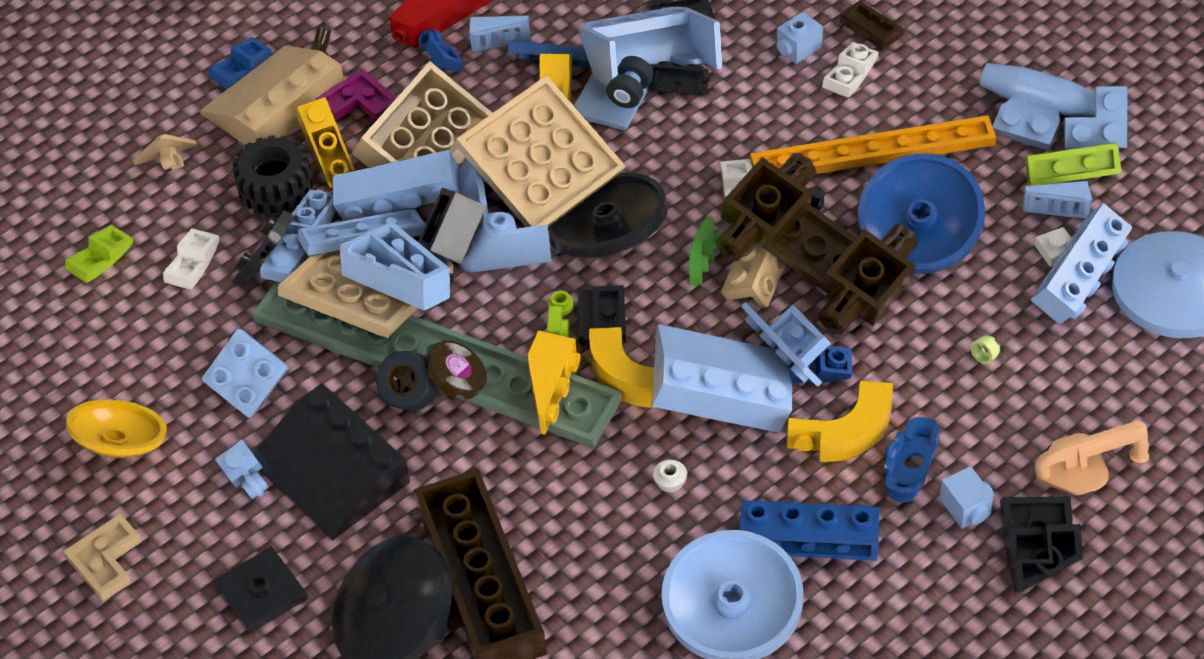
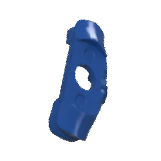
(920, 440)

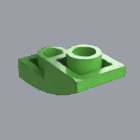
(702, 250)

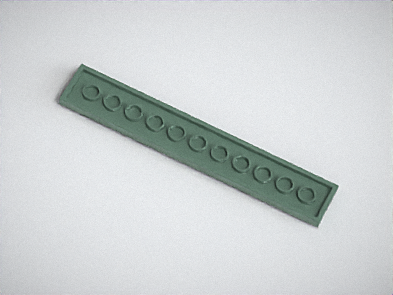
(508, 386)

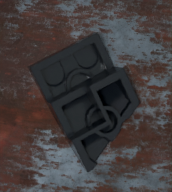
(1039, 538)

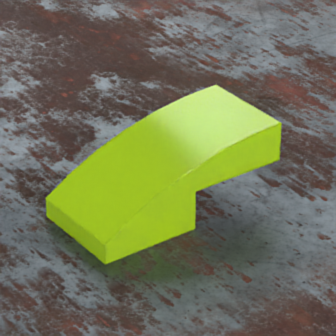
(103, 251)

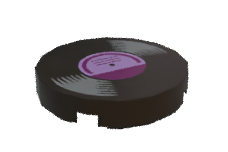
(455, 369)

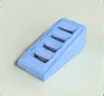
(488, 31)
(1059, 199)

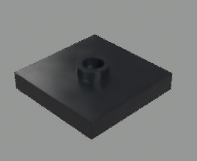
(260, 590)

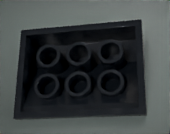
(331, 462)

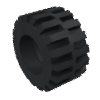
(272, 175)

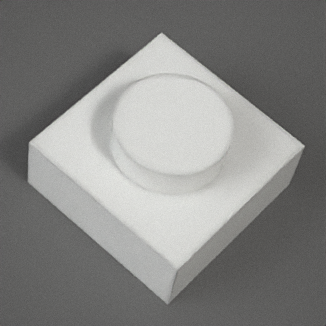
(1052, 244)

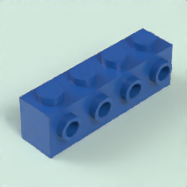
(815, 528)

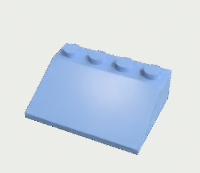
(720, 379)

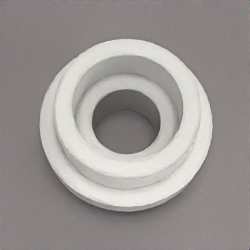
(673, 482)

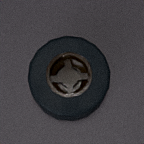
(395, 379)

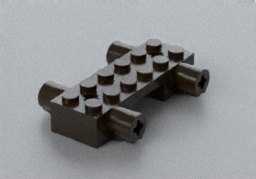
(776, 213)

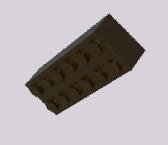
(487, 582)

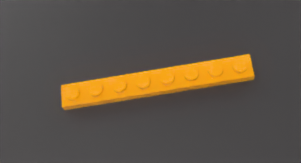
(888, 145)

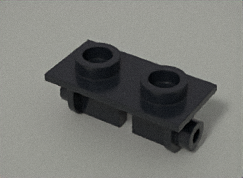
(691, 78)

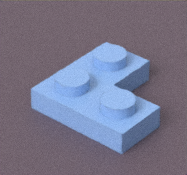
(1107, 125)

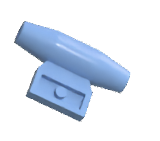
(1034, 103)

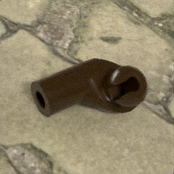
(321, 39)

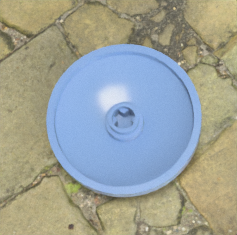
(1162, 283)
(732, 596)

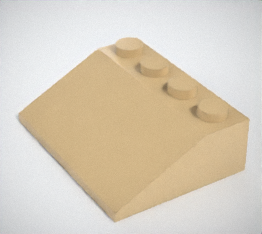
(269, 95)
(422, 121)

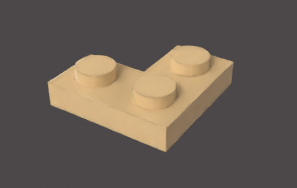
(96, 555)

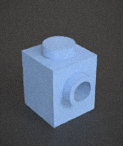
(799, 37)
(967, 497)

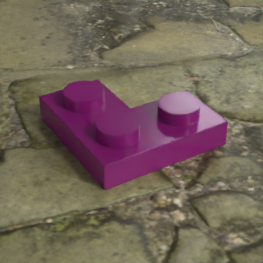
(358, 91)

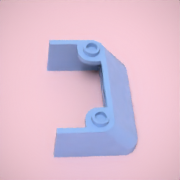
(655, 36)
(497, 240)

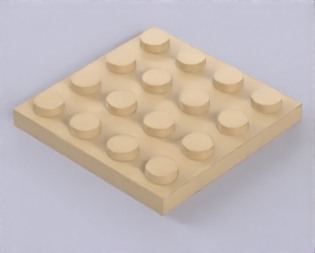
(540, 154)
(323, 288)

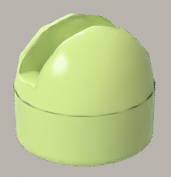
(979, 352)

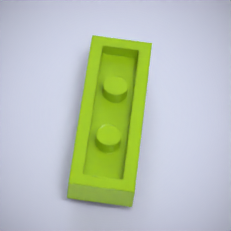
(1073, 164)

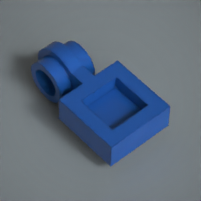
(442, 55)

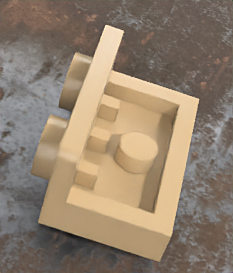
(754, 276)

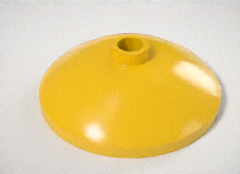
(116, 428)

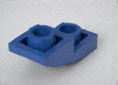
(829, 366)

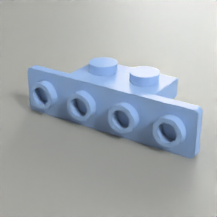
(796, 337)

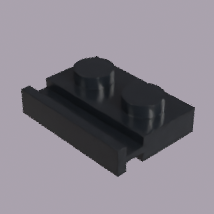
(601, 309)

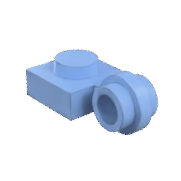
(242, 469)

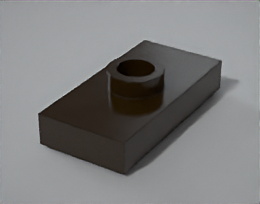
(871, 25)

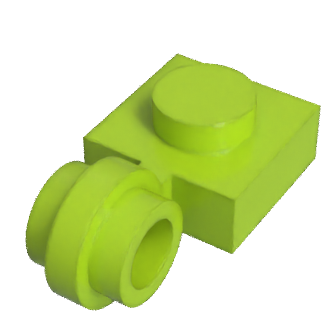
(559, 305)

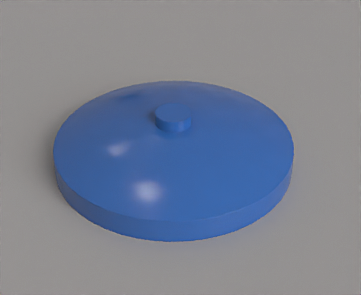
(933, 200)

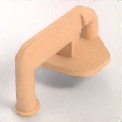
(1076, 460)

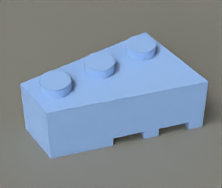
(396, 266)

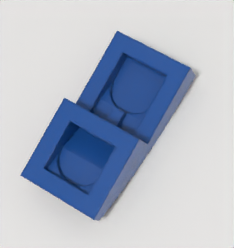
(243, 59)

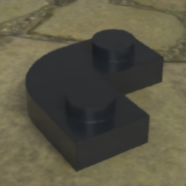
(250, 264)

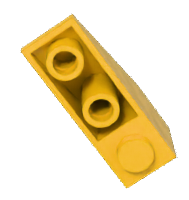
(324, 139)
(550, 366)

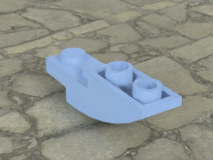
(289, 254)

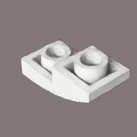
(851, 70)

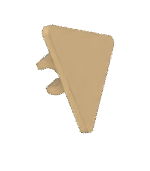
(166, 149)

